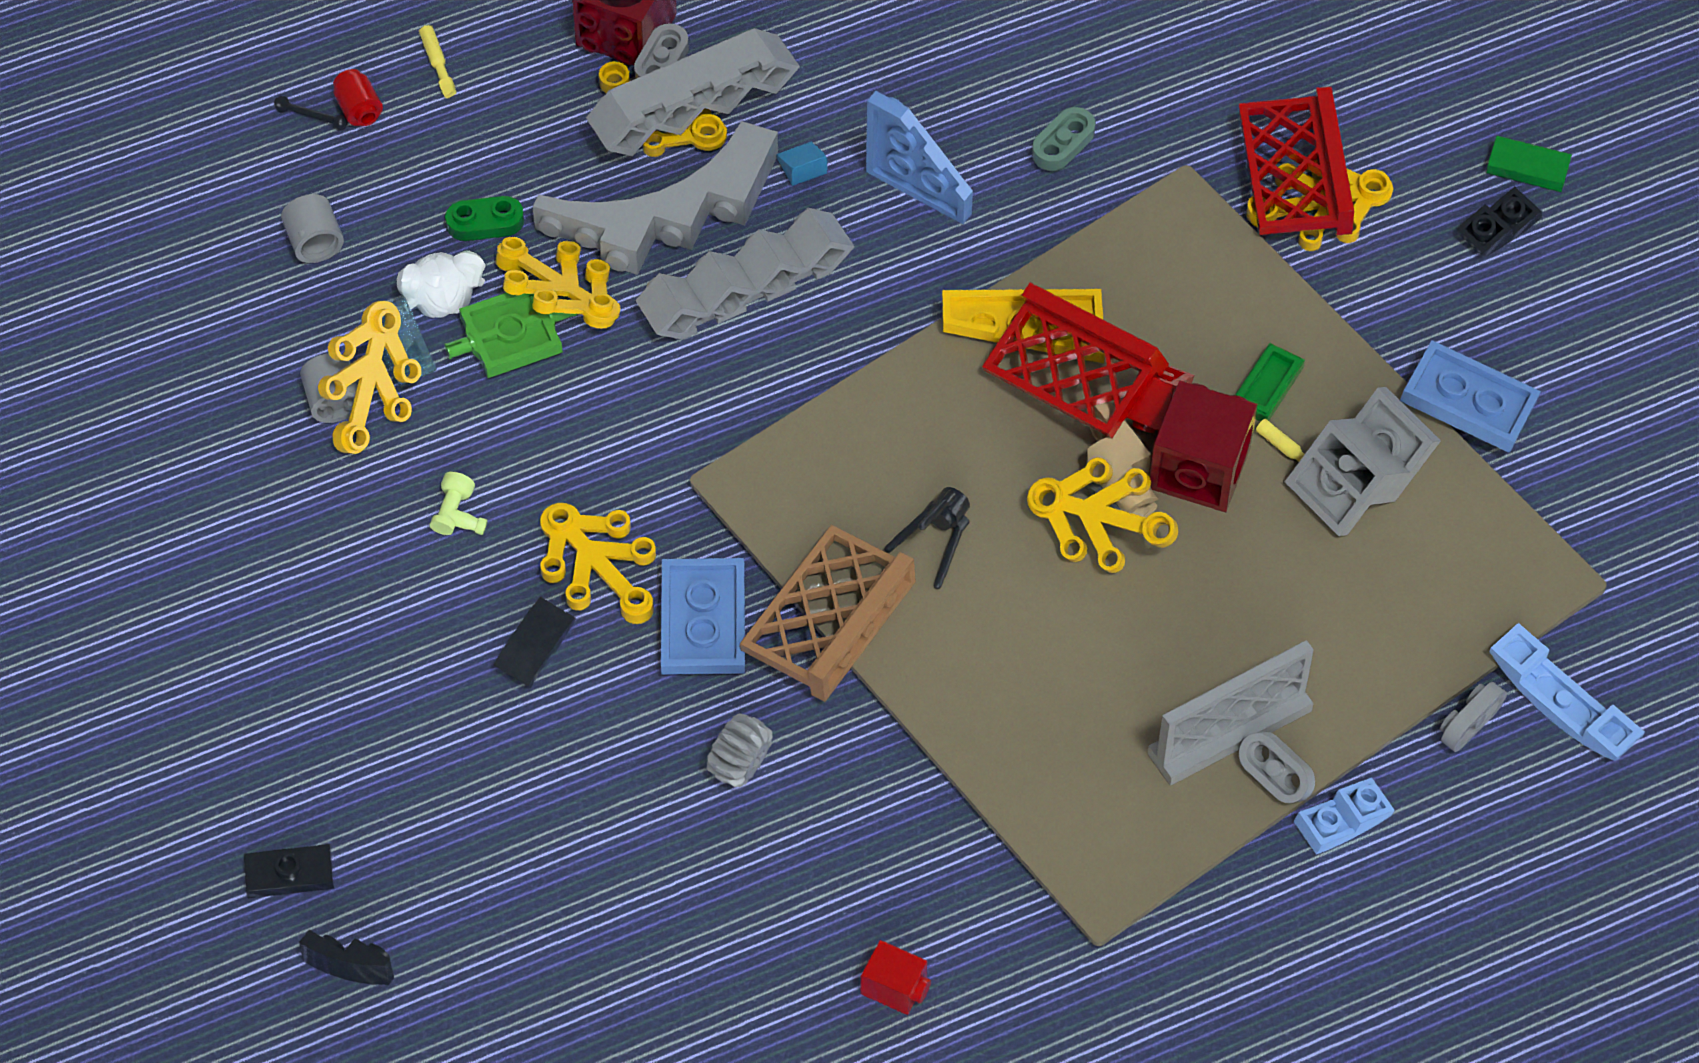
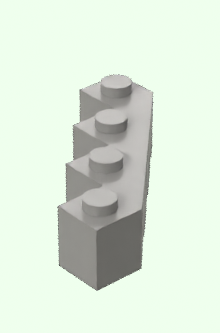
(679, 92)
(763, 267)

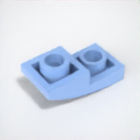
(1344, 817)

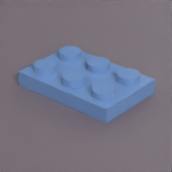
(1470, 396)
(702, 616)

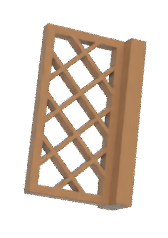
(861, 620)

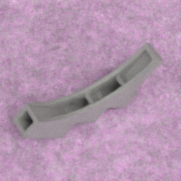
(673, 215)

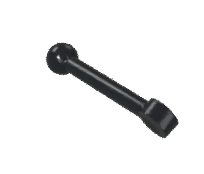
(282, 105)

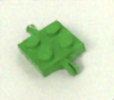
(507, 333)

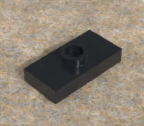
(288, 871)

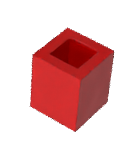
(895, 978)

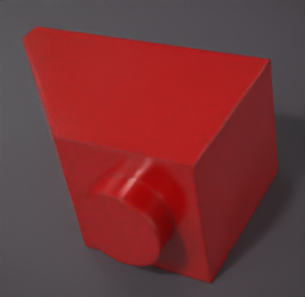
(1155, 400)

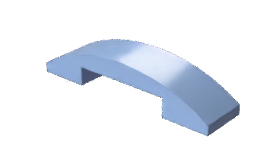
(1560, 698)

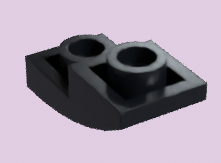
(1501, 223)
(534, 641)
(357, 963)

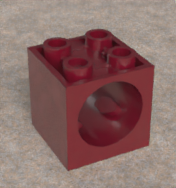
(619, 26)
(1202, 445)

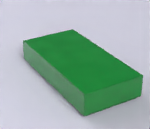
(1529, 163)
(1271, 380)

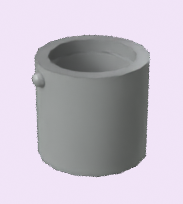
(312, 228)
(322, 409)

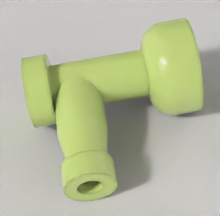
(457, 488)

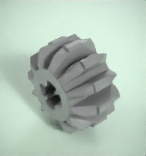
(739, 750)

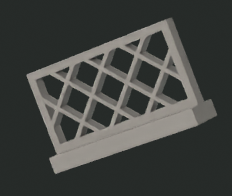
(1224, 716)

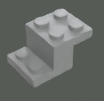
(1362, 461)

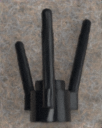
(944, 512)

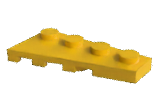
(990, 312)

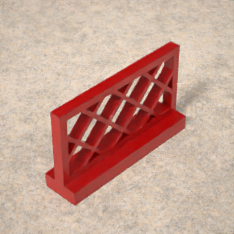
(1327, 151)
(1084, 328)

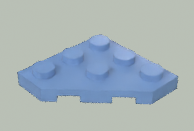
(911, 161)

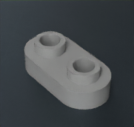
(655, 52)
(1480, 708)
(1278, 769)

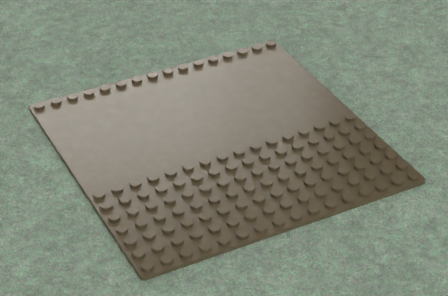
(1054, 676)

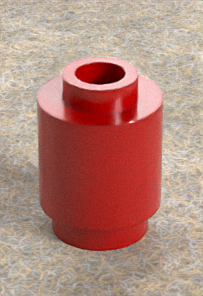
(357, 98)

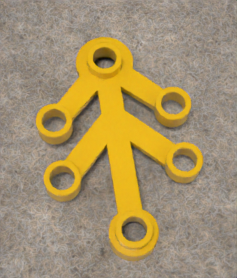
(695, 134)
(1360, 191)
(597, 307)
(370, 372)
(1095, 511)
(595, 556)

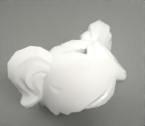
(441, 282)

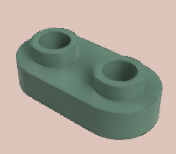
(1060, 141)

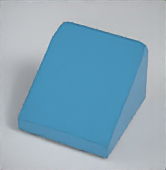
(803, 163)

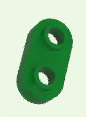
(484, 218)

